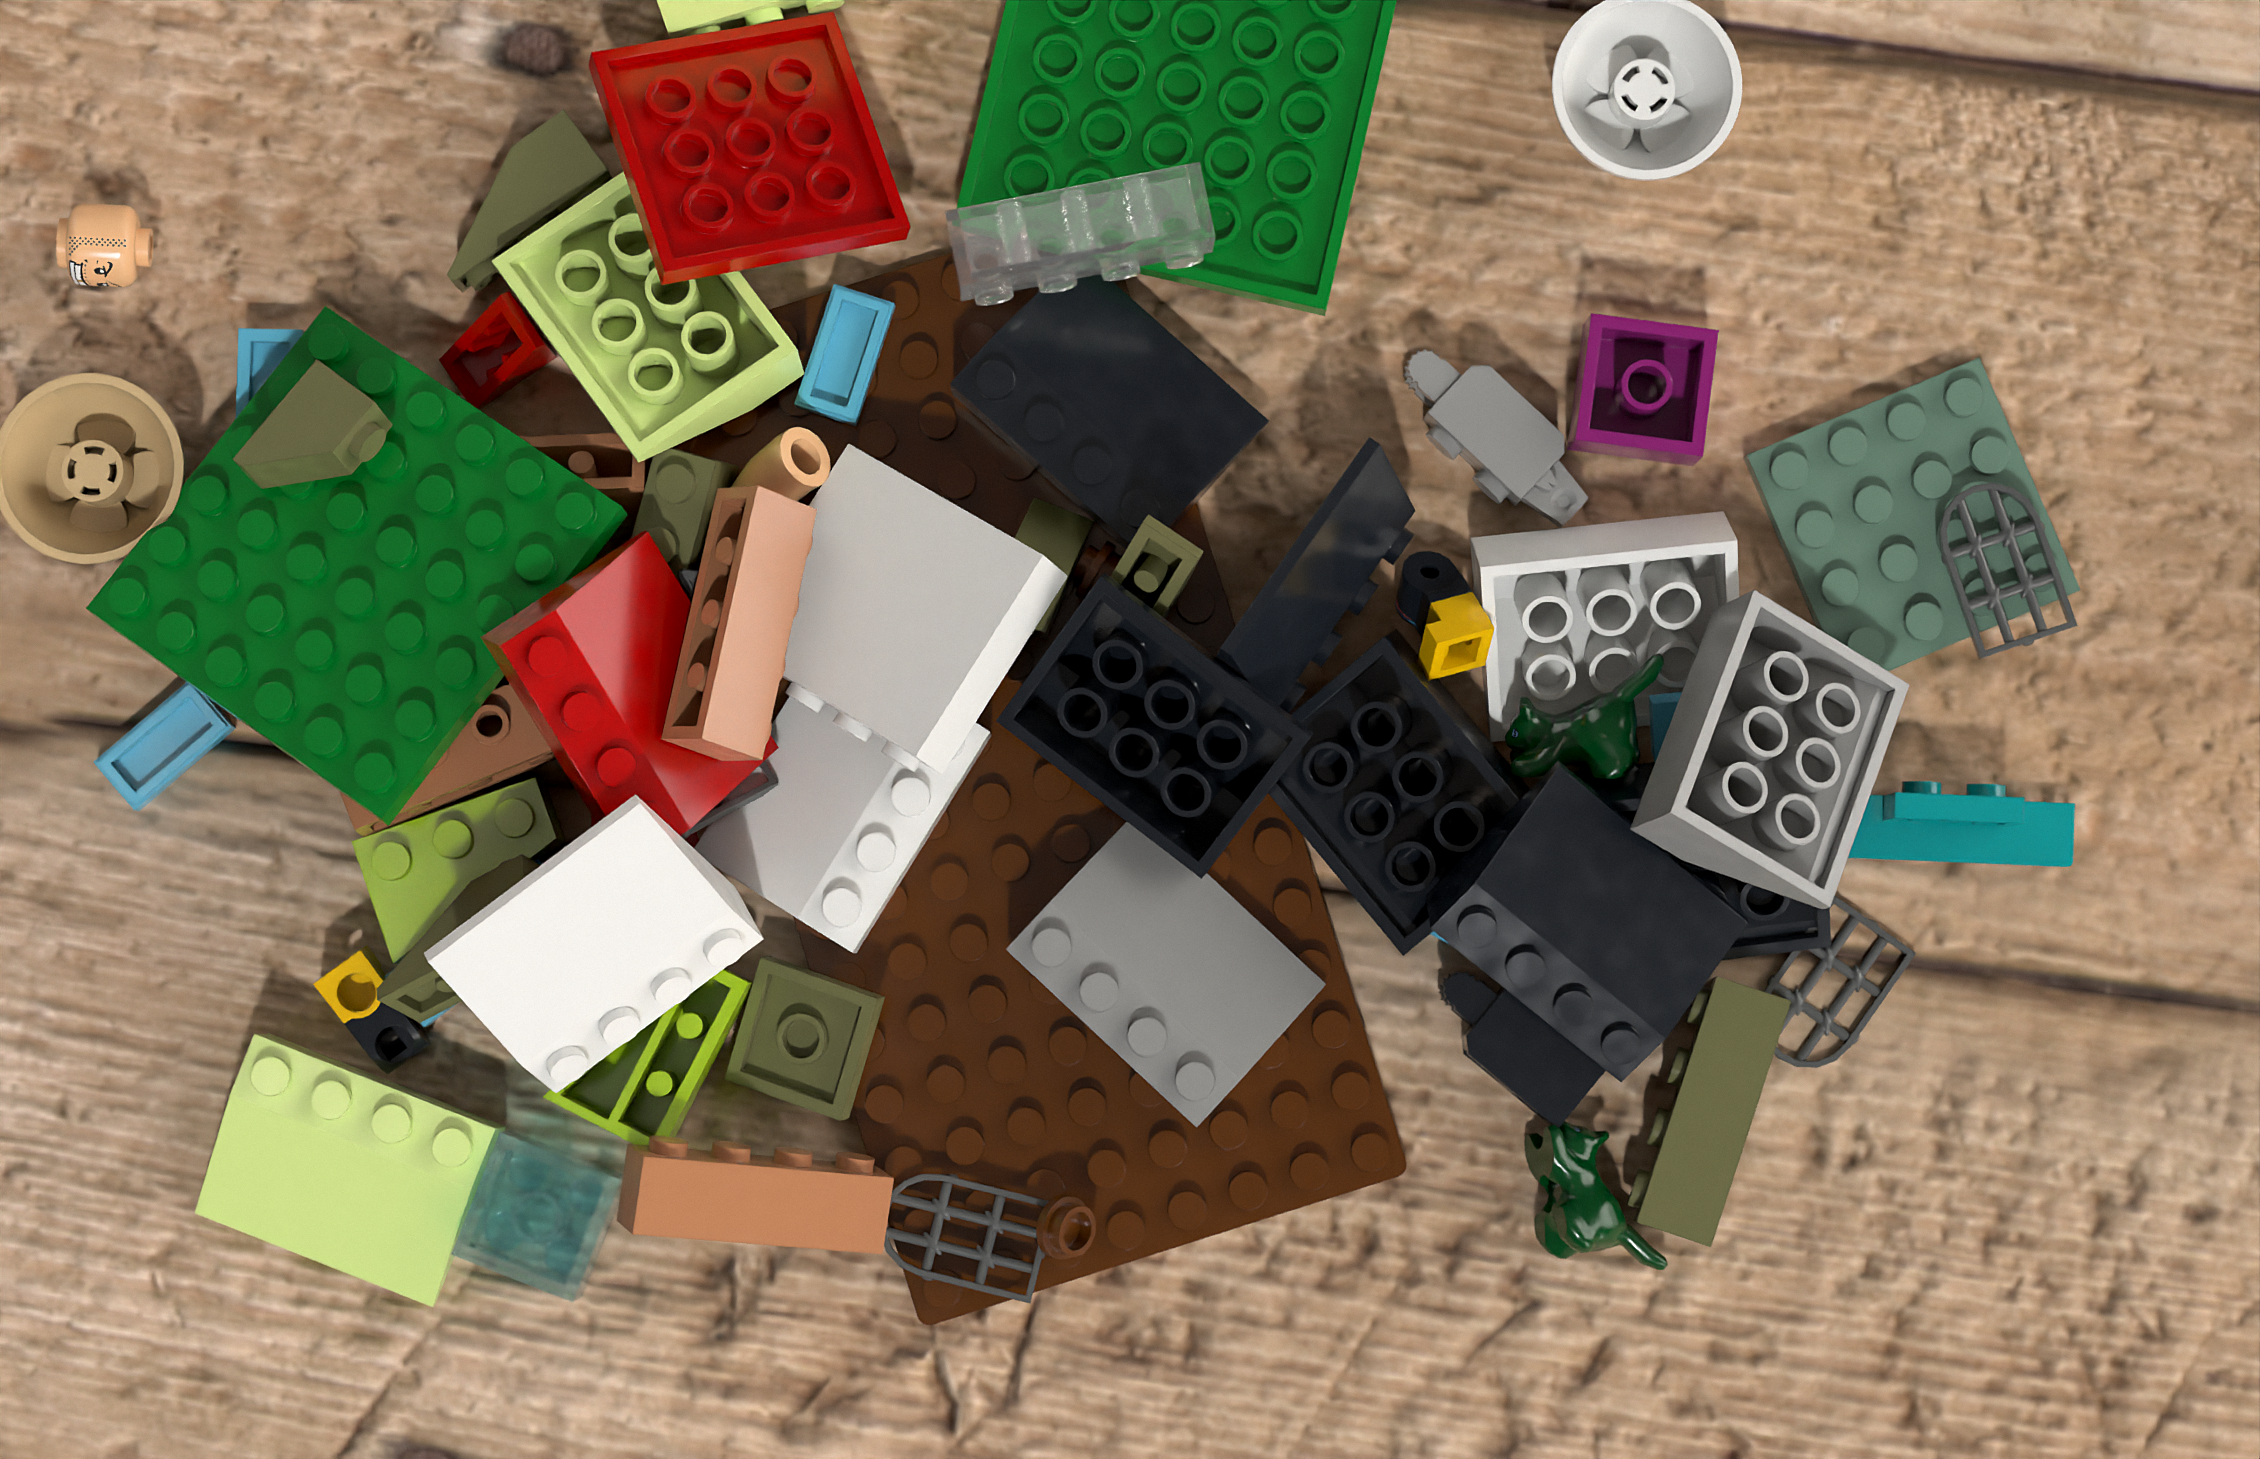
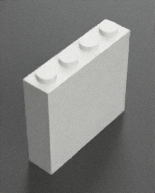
(909, 611)

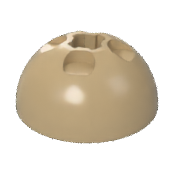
(67, 441)

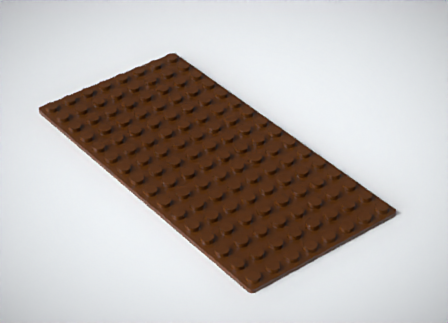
(970, 1050)

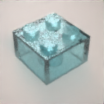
(540, 1215)

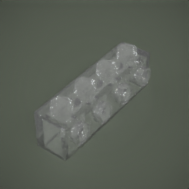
(1080, 233)

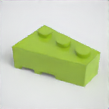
(429, 861)
(657, 1074)

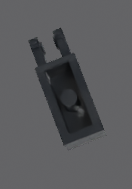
(1520, 1049)

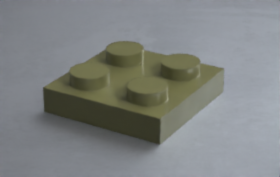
(804, 1038)

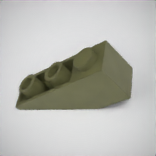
(535, 184)

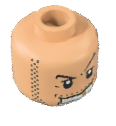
(103, 245)

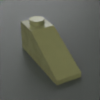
(1157, 565)
(414, 984)

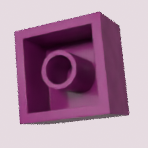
(1643, 389)

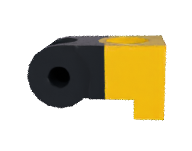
(1445, 613)
(380, 1030)

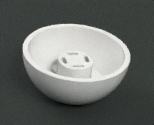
(1647, 55)

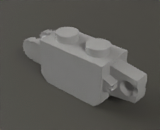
(1496, 434)

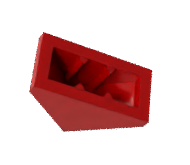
(496, 352)

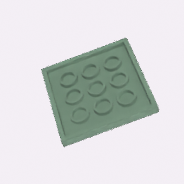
(1865, 506)

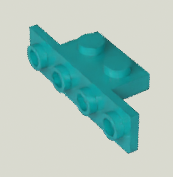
(1965, 828)

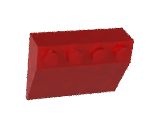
(599, 680)

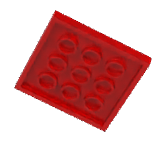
(748, 147)

